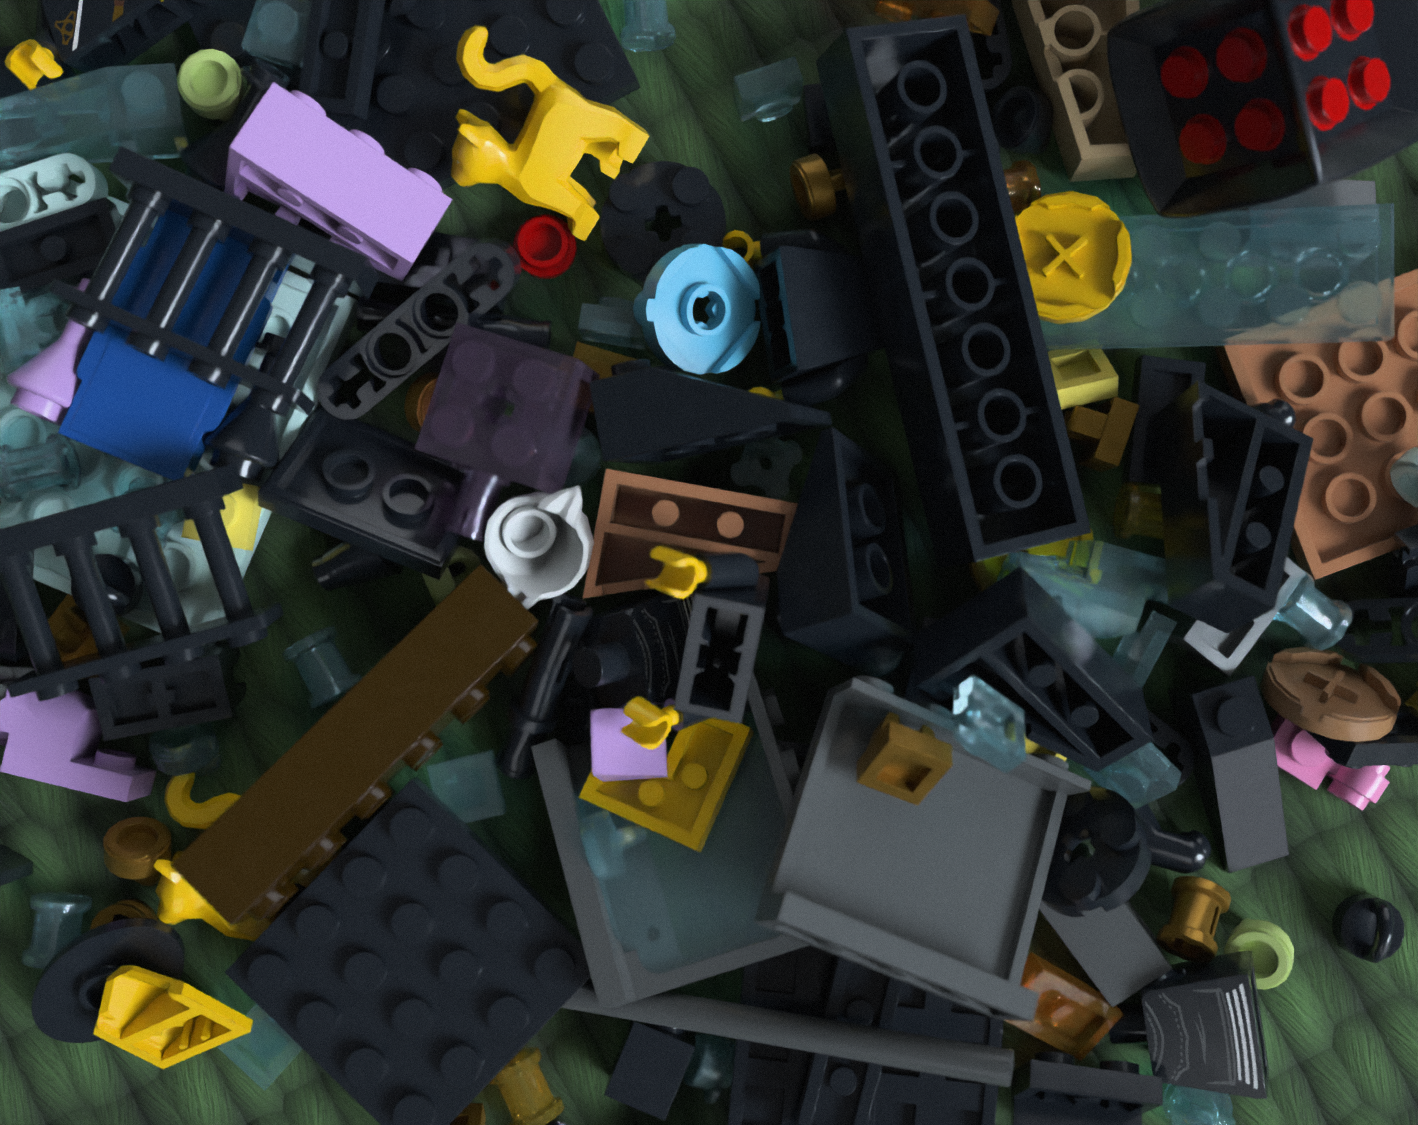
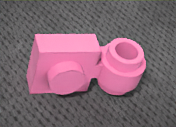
(1307, 762)

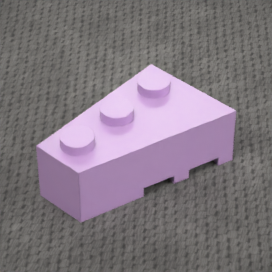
(334, 181)

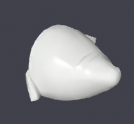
(539, 544)

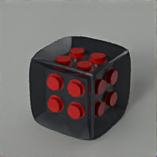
(1262, 96)

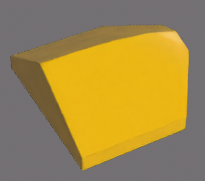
(163, 1017)

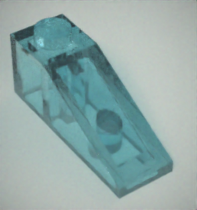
(96, 116)

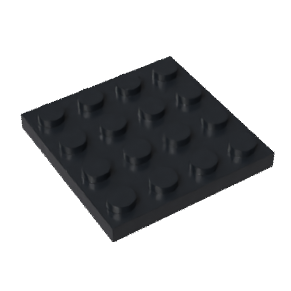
(414, 964)

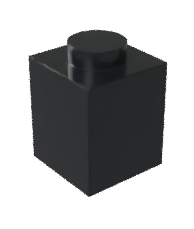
(650, 1067)

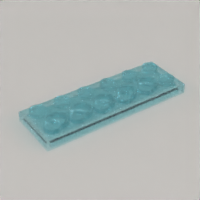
(1249, 281)

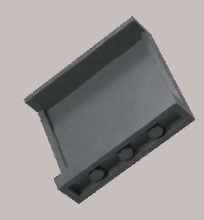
(923, 889)

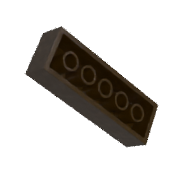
(357, 748)

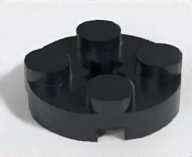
(652, 189)
(1115, 867)

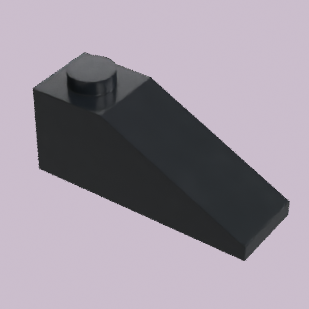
(1234, 767)

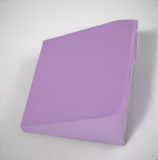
(618, 756)

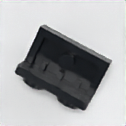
(1065, 1094)

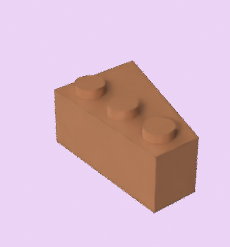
(689, 518)

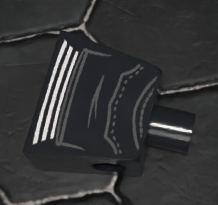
(635, 649)
(1202, 1026)

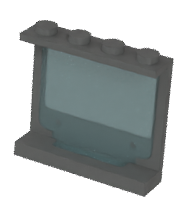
(677, 909)

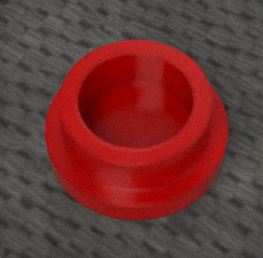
(545, 246)

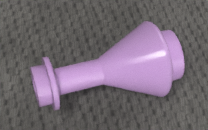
(50, 378)

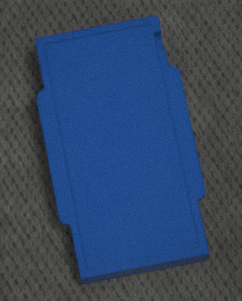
(153, 408)

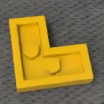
(690, 798)

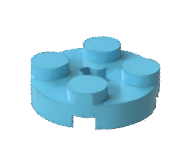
(668, 301)

